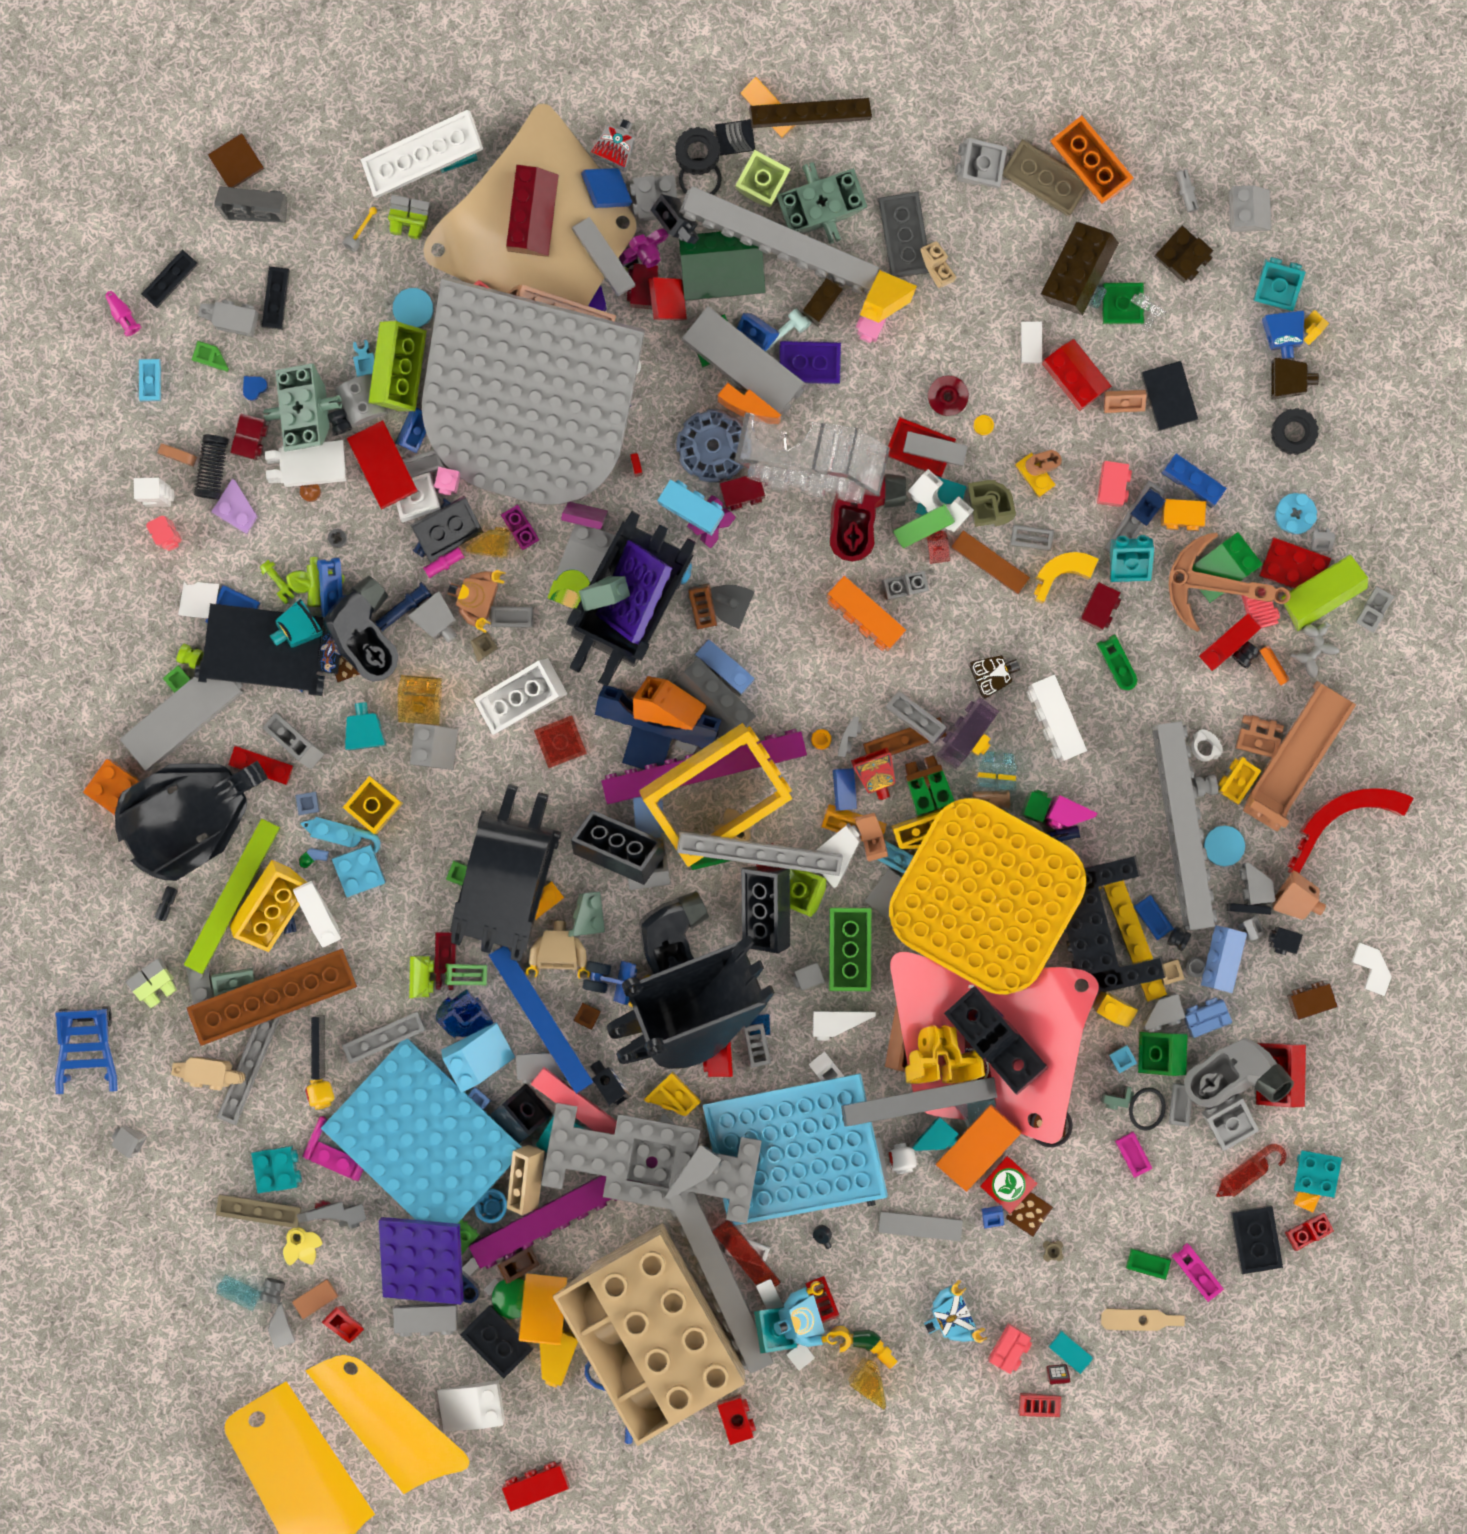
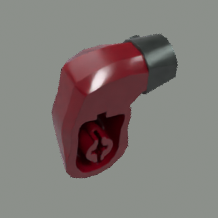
(854, 522)

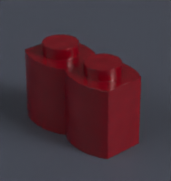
(249, 436)

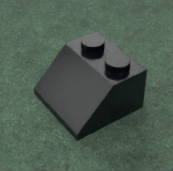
(521, 1114)

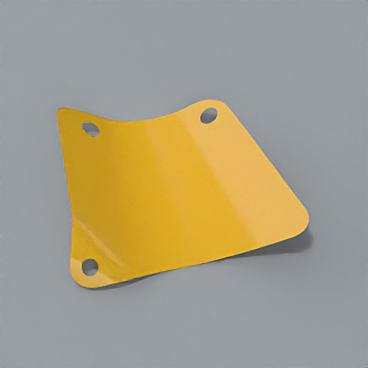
(299, 1472)

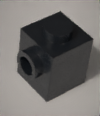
(1284, 941)

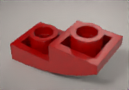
(1309, 1231)

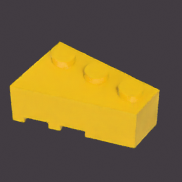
(912, 831)

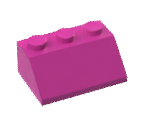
(1066, 813)

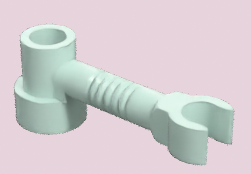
(796, 320)

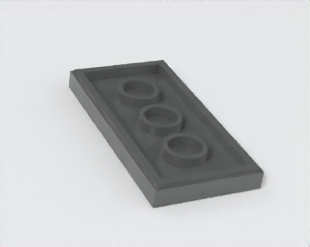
(903, 233)

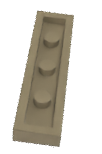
(258, 1210)

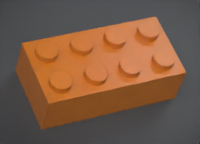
(865, 613)

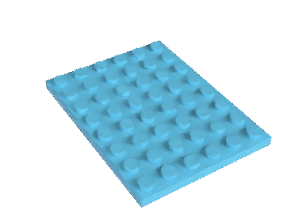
(422, 1137)
(805, 1149)

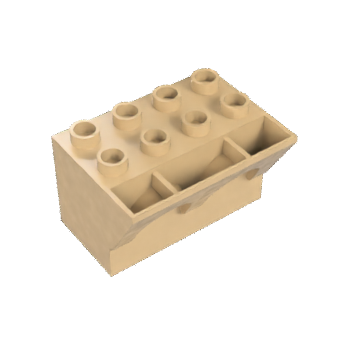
(650, 1334)

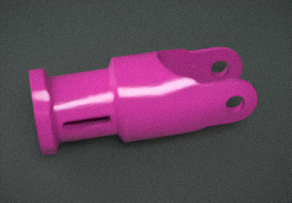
(121, 314)

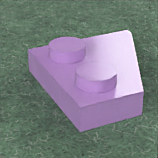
(235, 508)

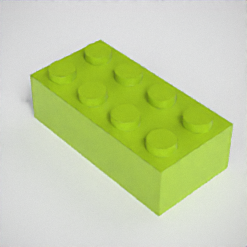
(397, 366)

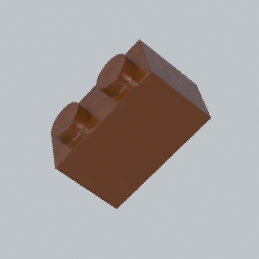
(1312, 1000)

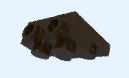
(1184, 254)

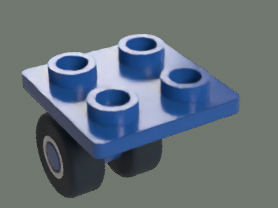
(597, 970)

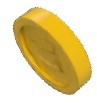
(983, 425)

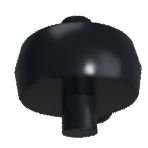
(823, 1235)

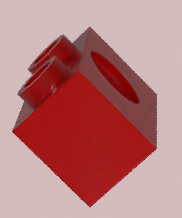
(736, 1432)

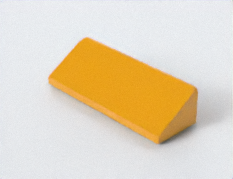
(758, 94)
(837, 820)

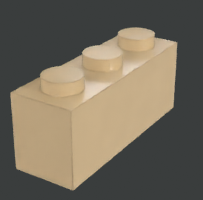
(525, 1179)

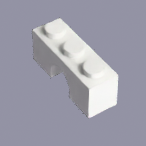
(153, 492)
(925, 492)

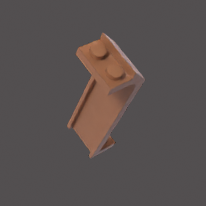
(1298, 756)

